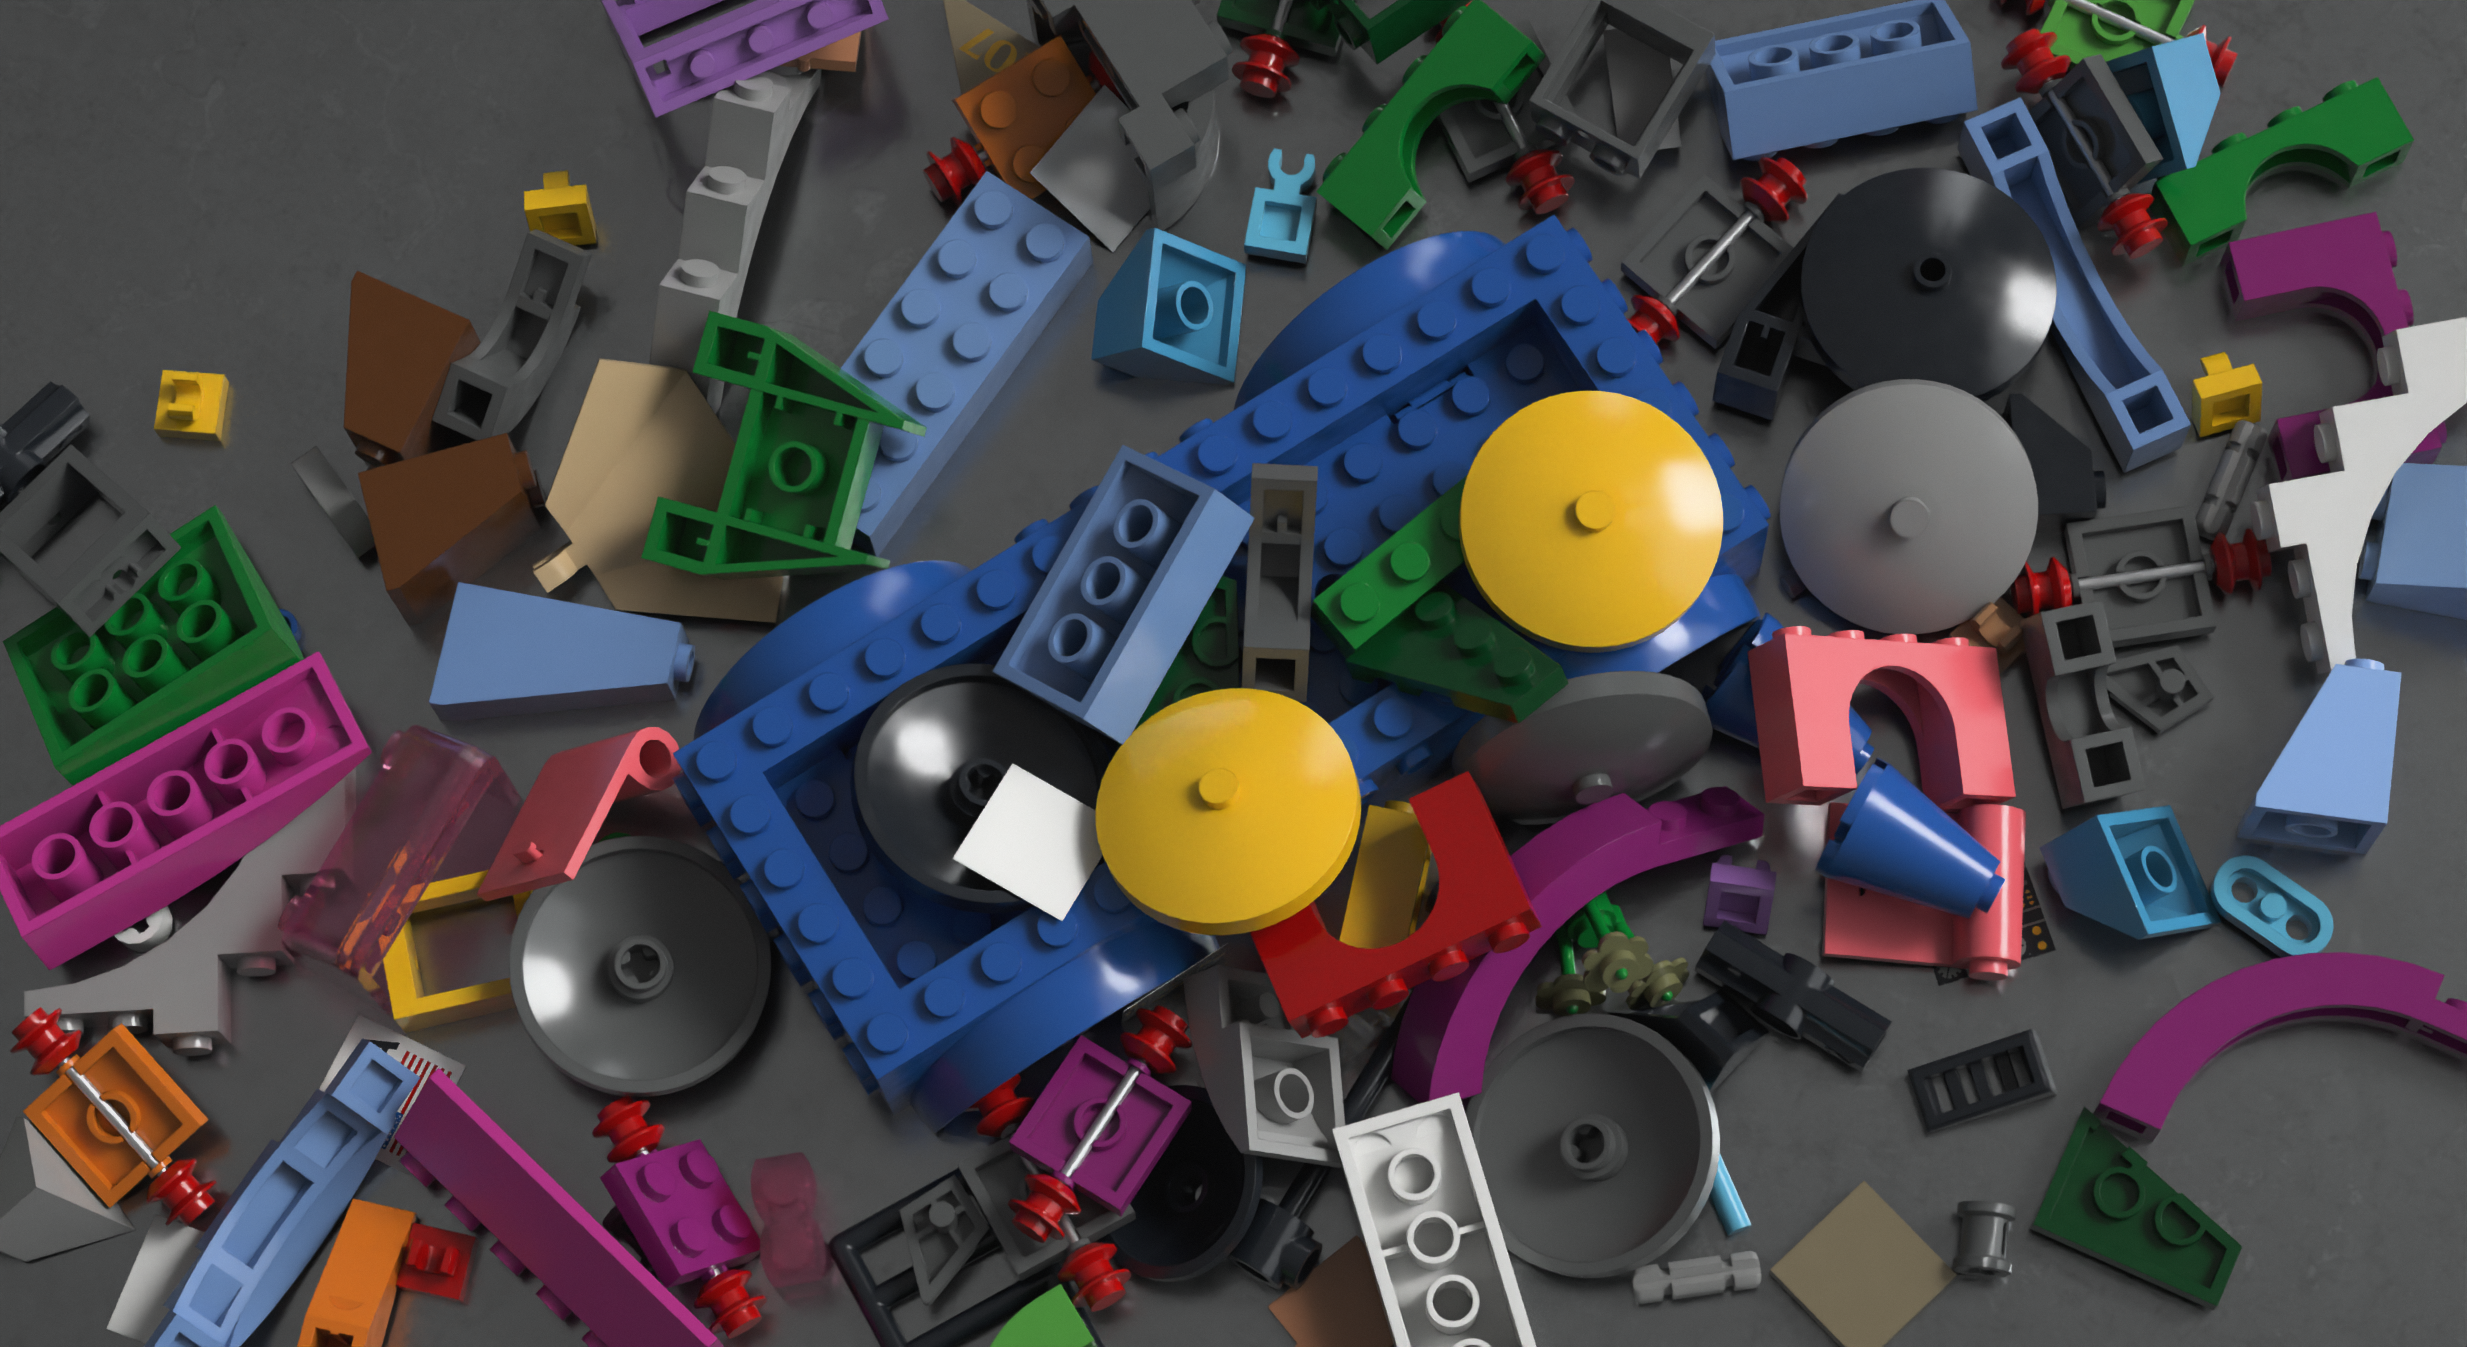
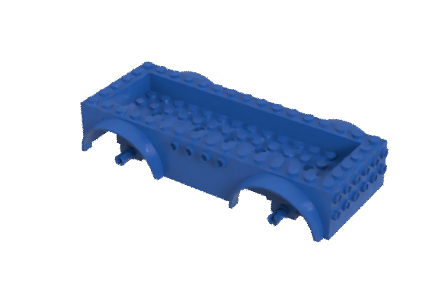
(1391, 398)

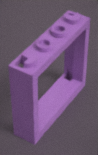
(730, 45)

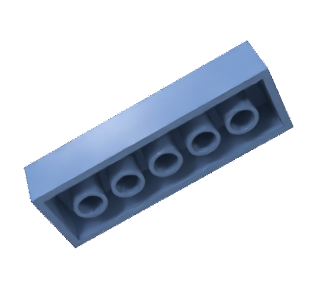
(959, 337)

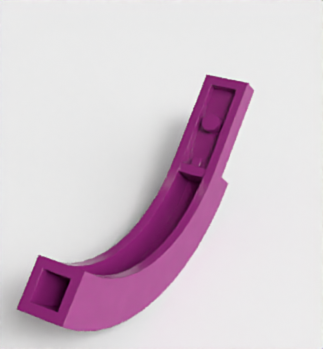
(1562, 869)
(2266, 997)

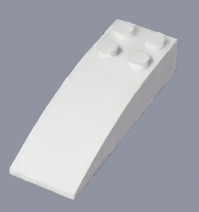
(1432, 1229)

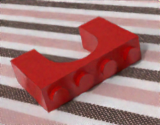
(1476, 911)

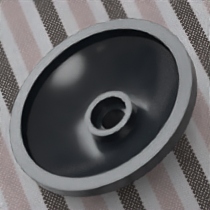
(1174, 1231)

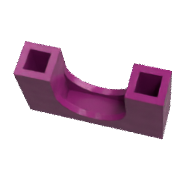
(2330, 267)

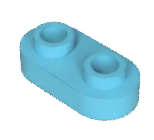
(2274, 904)

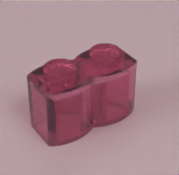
(791, 1243)

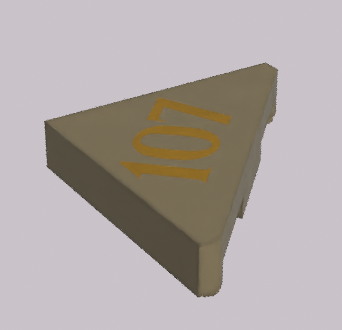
(981, 43)

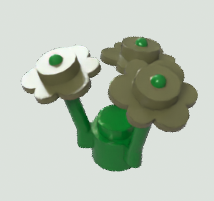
(1613, 965)

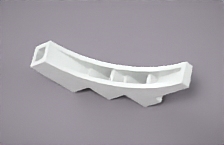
(2365, 446)

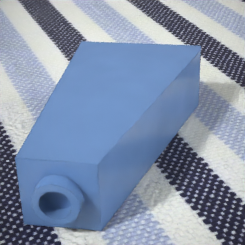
(550, 655)

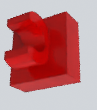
(437, 1263)

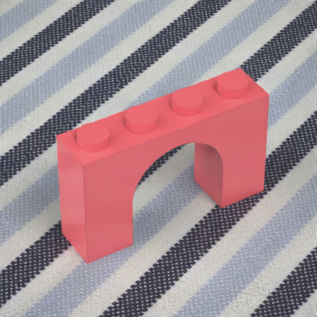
(1941, 686)

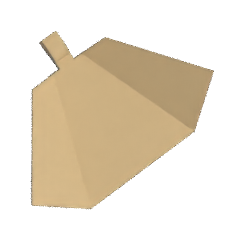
(637, 439)

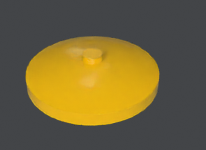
(1590, 521)
(1228, 811)

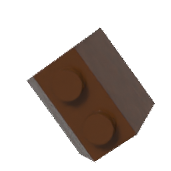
(398, 370)
(449, 518)

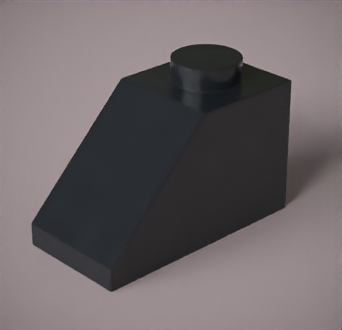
(2060, 464)

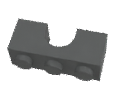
(2069, 668)

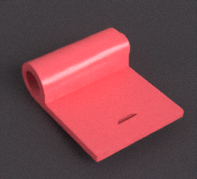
(571, 804)
(1909, 933)

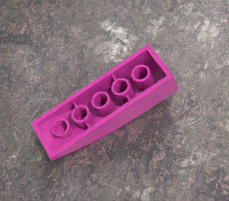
(175, 811)

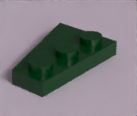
(1461, 654)
(2129, 1217)

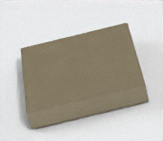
(1862, 1272)

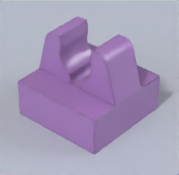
(1740, 895)

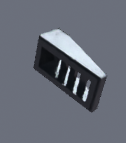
(1999, 1050)

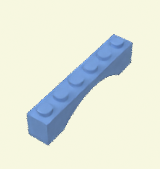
(2106, 358)

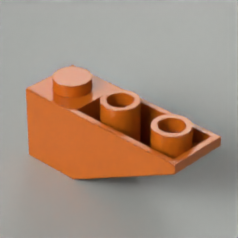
(359, 1279)

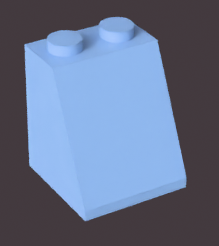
(2420, 542)
(2336, 768)

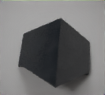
(1708, 1031)

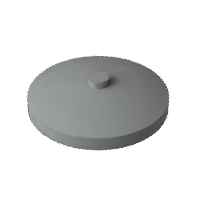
(1908, 506)

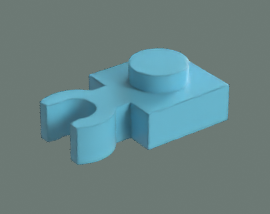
(1282, 217)

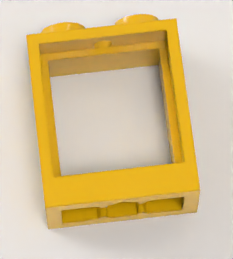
(1387, 878)
(409, 1004)

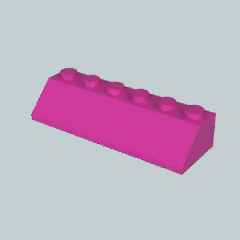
(539, 1225)

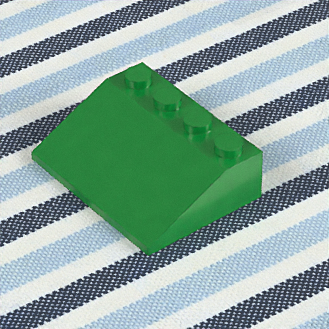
(161, 660)

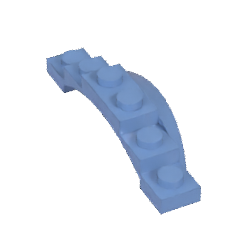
(286, 1205)

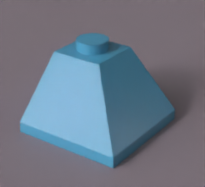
(2173, 96)
(1172, 312)
(2131, 874)

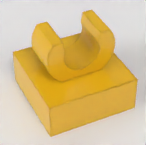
(561, 209)
(2225, 395)
(191, 405)

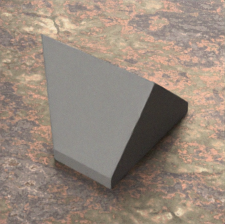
(47, 1201)

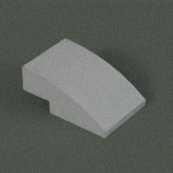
(1263, 1079)

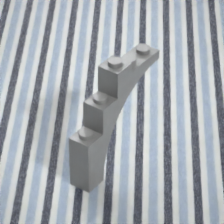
(725, 211)
(188, 978)

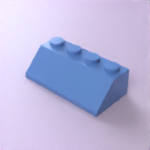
(1841, 78)
(1124, 594)

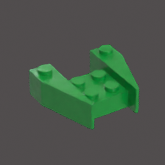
(794, 465)

